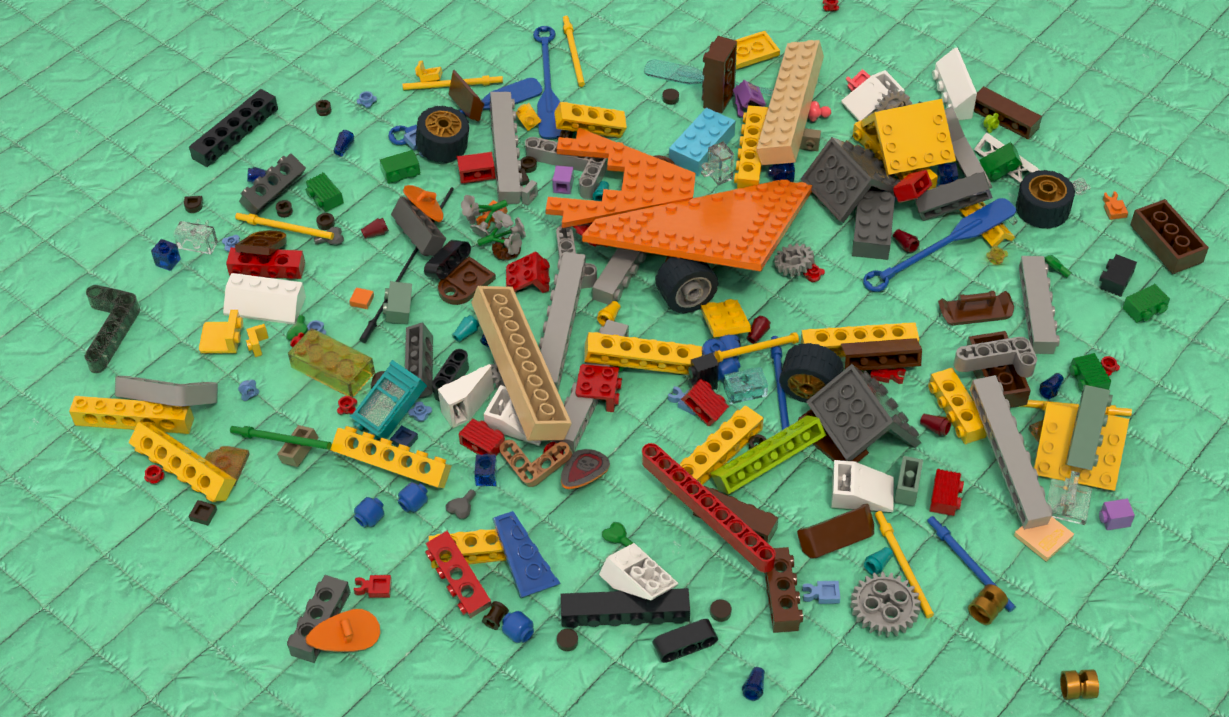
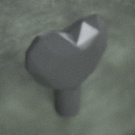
(338, 238)
(461, 506)

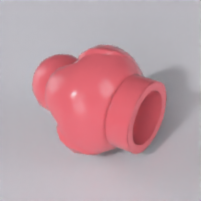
(815, 111)

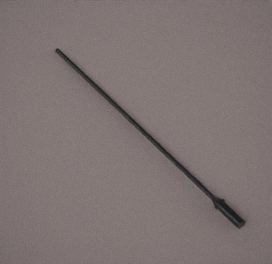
(372, 323)

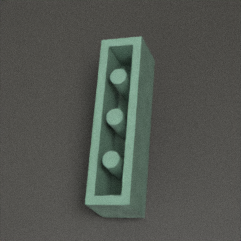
(1088, 427)

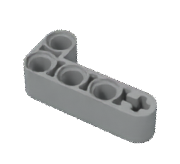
(565, 243)
(997, 353)

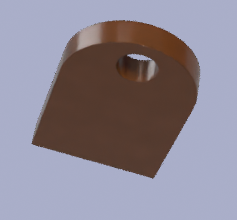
(262, 242)
(464, 282)

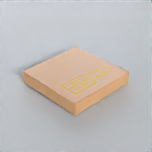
(1045, 539)

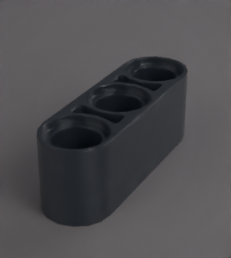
(447, 259)
(452, 370)
(685, 640)

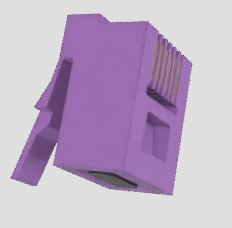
(747, 95)

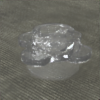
(1080, 186)

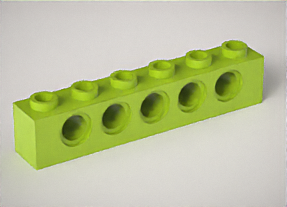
(768, 454)

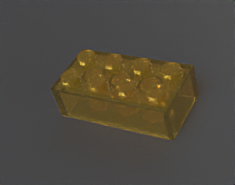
(331, 362)

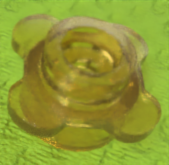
(996, 255)

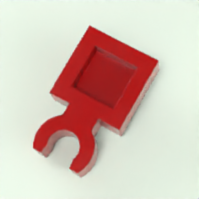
(885, 375)
(377, 586)

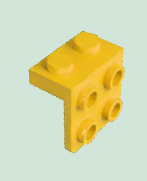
(222, 336)

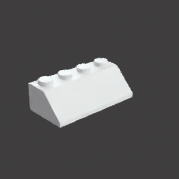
(955, 84)
(264, 298)

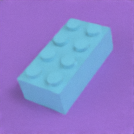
(706, 130)

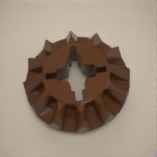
(502, 253)

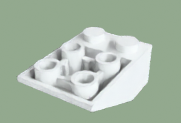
(863, 99)
(465, 396)
(503, 417)
(858, 485)
(636, 573)

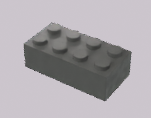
(874, 225)

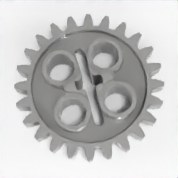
(885, 604)

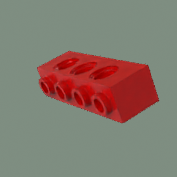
(279, 264)
(443, 545)

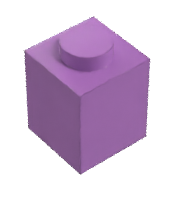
(563, 179)
(1116, 514)

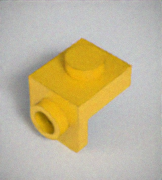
(429, 74)
(528, 116)
(255, 335)

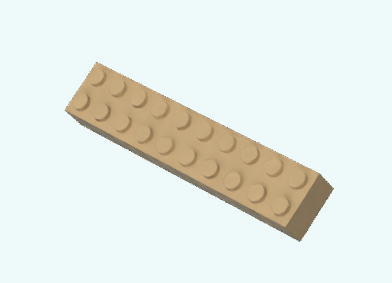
(790, 103)
(521, 364)

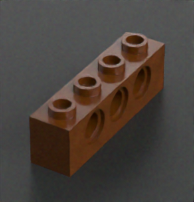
(783, 619)

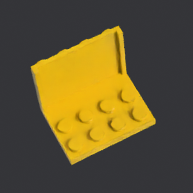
(912, 136)
(1055, 443)

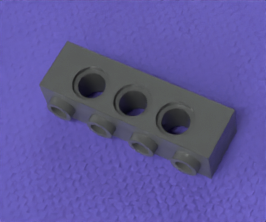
(254, 202)
(420, 355)
(329, 588)

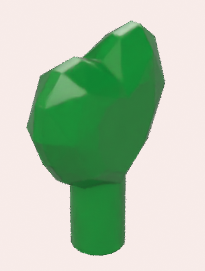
(1055, 264)
(299, 327)
(616, 534)

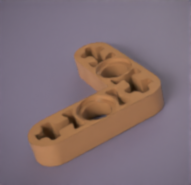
(535, 467)

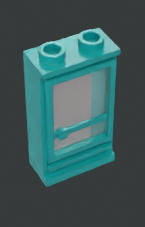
(388, 401)

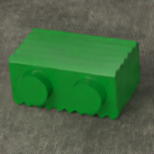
(1001, 162)
(400, 166)
(324, 192)
(1146, 303)
(1089, 372)

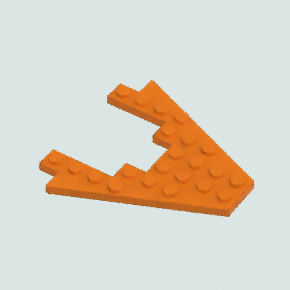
(645, 181)

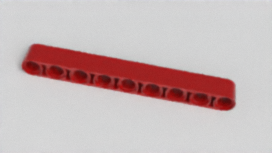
(717, 510)

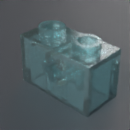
(745, 385)

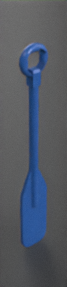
(519, 91)
(548, 102)
(968, 227)

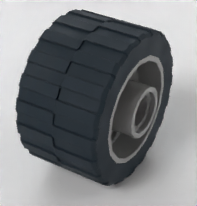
(686, 284)

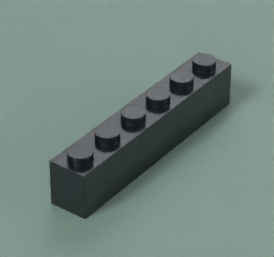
(623, 608)

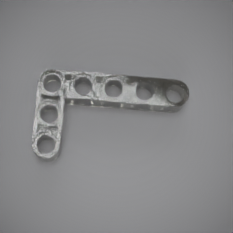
(123, 312)

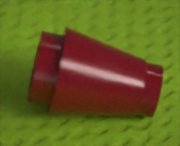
(375, 228)
(906, 241)
(758, 329)
(937, 424)

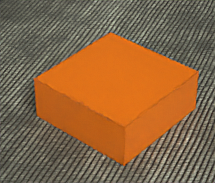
(361, 298)

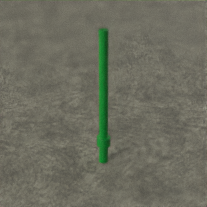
(250, 432)

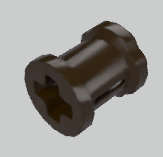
(495, 615)

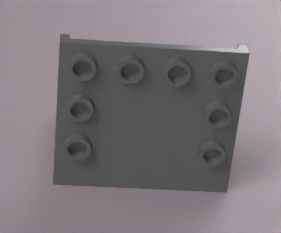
(844, 175)
(859, 412)

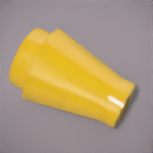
(608, 313)

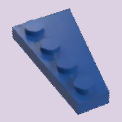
(525, 562)

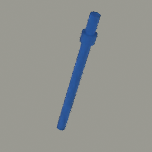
(776, 355)
(945, 535)

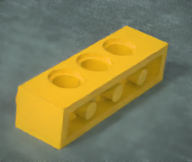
(592, 119)
(957, 405)
(481, 551)

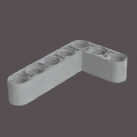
(963, 152)
(592, 167)
(166, 392)

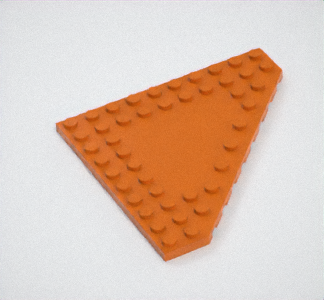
(720, 228)

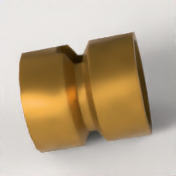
(988, 604)
(1079, 684)

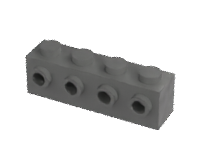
(953, 196)
(418, 227)

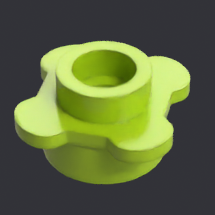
(991, 122)

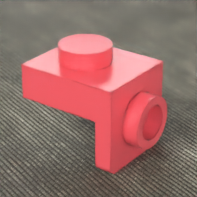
(857, 80)

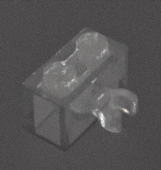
(719, 164)
(195, 236)

